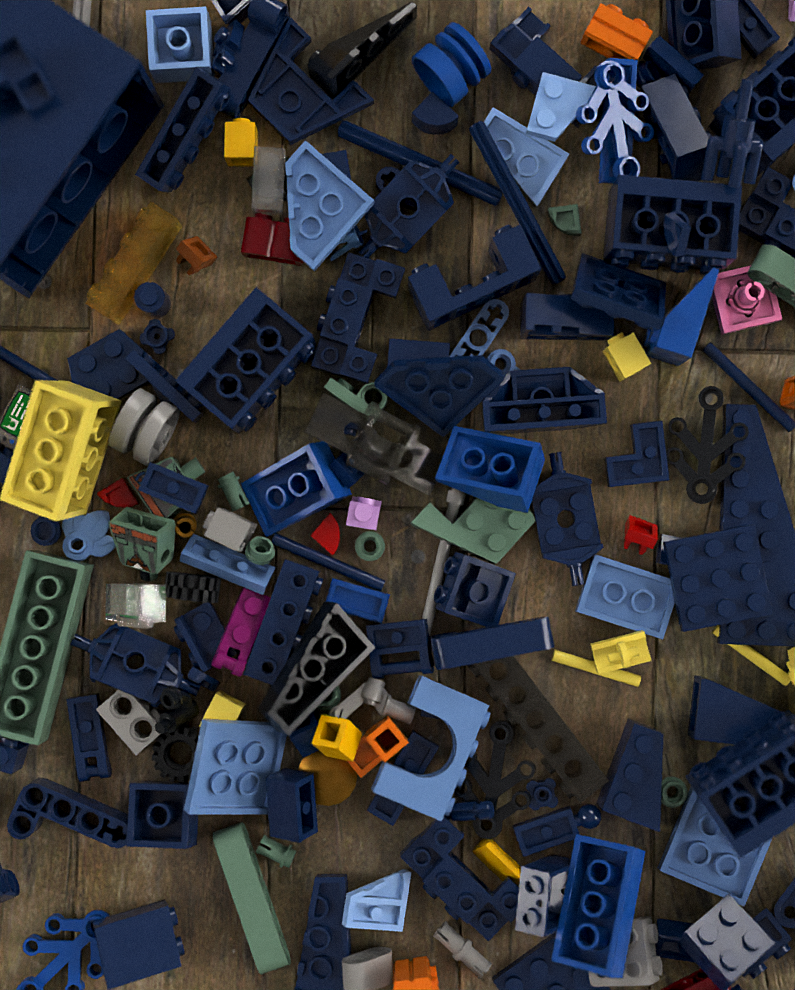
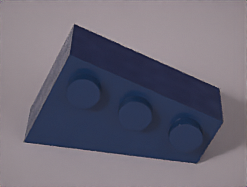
(676, 128)
(562, 319)
(635, 777)

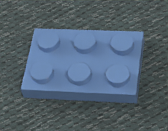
(627, 596)

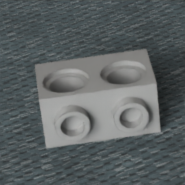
(229, 529)
(127, 723)

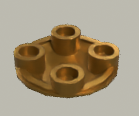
(332, 778)

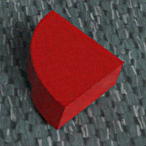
(119, 494)
(328, 534)

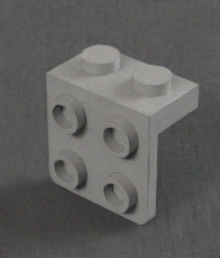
(642, 963)

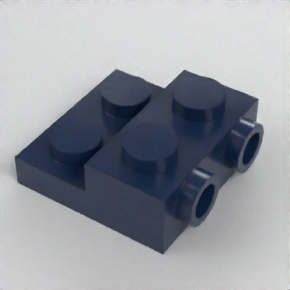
(474, 590)

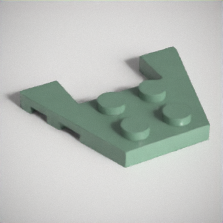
(479, 530)

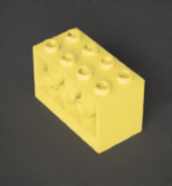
(60, 449)

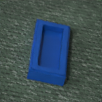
(358, 600)

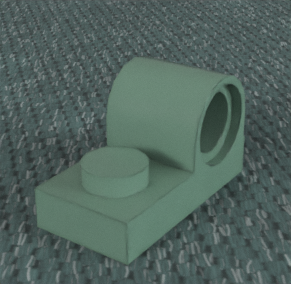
(343, 392)

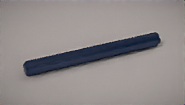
(402, 155)
(517, 202)

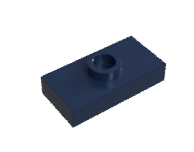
(173, 488)

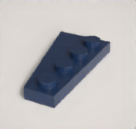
(325, 937)

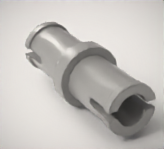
(462, 949)

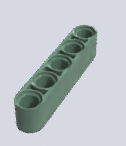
(775, 272)
(251, 898)

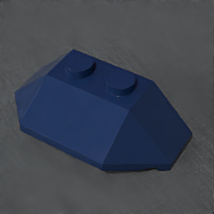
(543, 402)

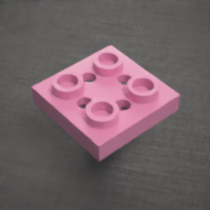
(747, 299)

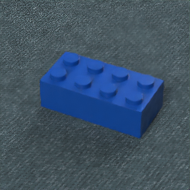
(598, 906)

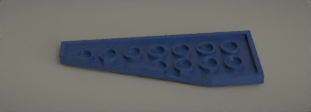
(758, 499)

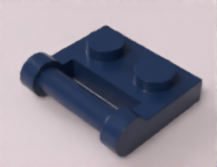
(400, 638)

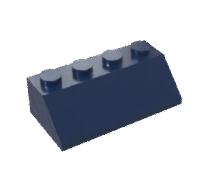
(705, 31)

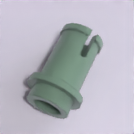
(233, 491)
(278, 853)

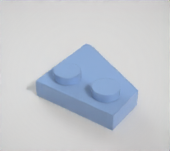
(556, 105)
(379, 903)

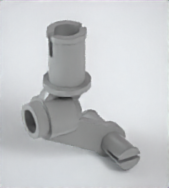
(374, 695)

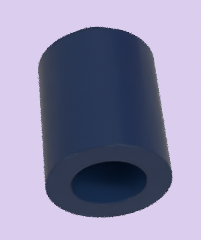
(152, 300)

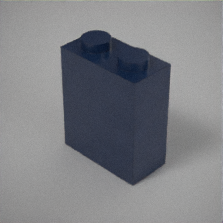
(138, 943)

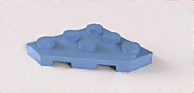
(320, 205)

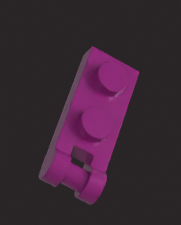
(241, 631)

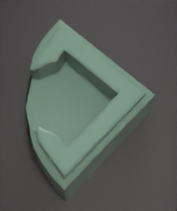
(566, 219)

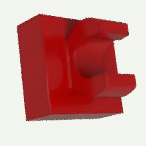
(640, 532)

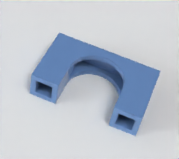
(434, 791)

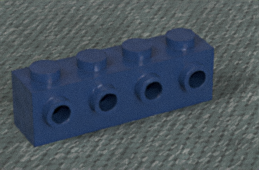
(183, 131)
(283, 620)

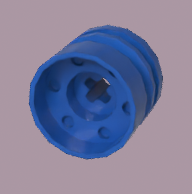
(451, 64)

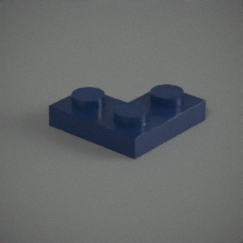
(648, 461)

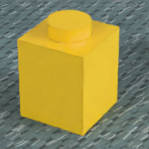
(239, 142)
(337, 738)

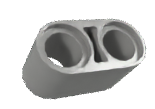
(368, 969)

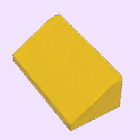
(497, 860)

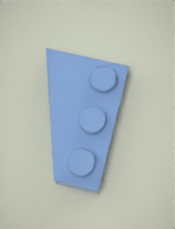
(529, 158)

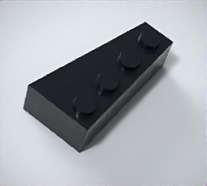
(315, 668)

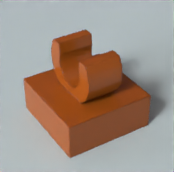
(196, 253)

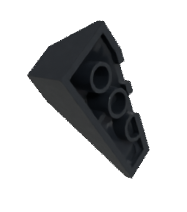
(353, 53)

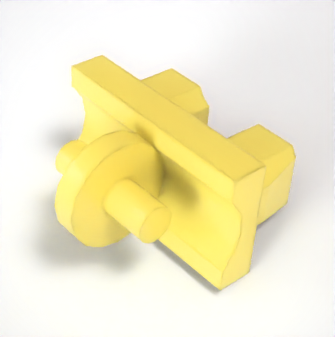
(620, 652)

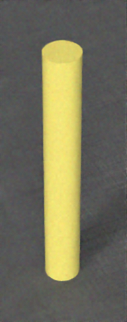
(759, 660)
(589, 666)

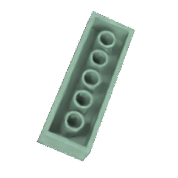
(39, 642)

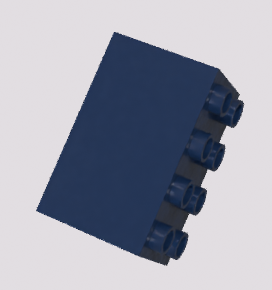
(72, 148)

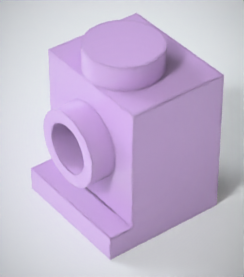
(363, 513)

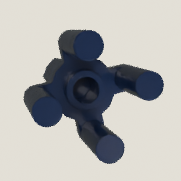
(735, 143)

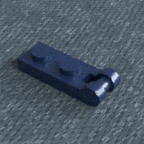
(88, 737)

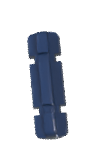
(471, 810)

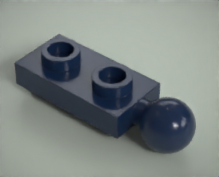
(554, 828)

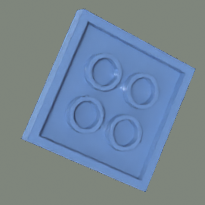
(233, 767)
(704, 856)

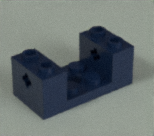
(515, 269)

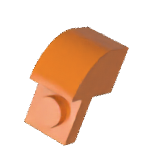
(378, 745)

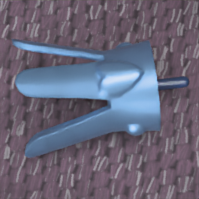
(353, 240)

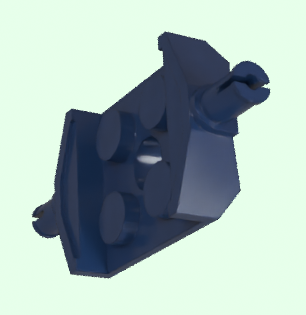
(419, 183)
(580, 539)
(117, 645)

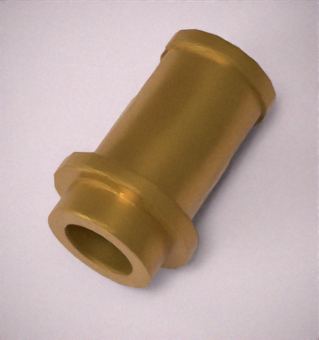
(185, 517)

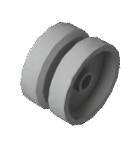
(144, 427)

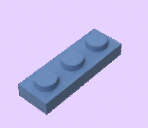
(226, 564)

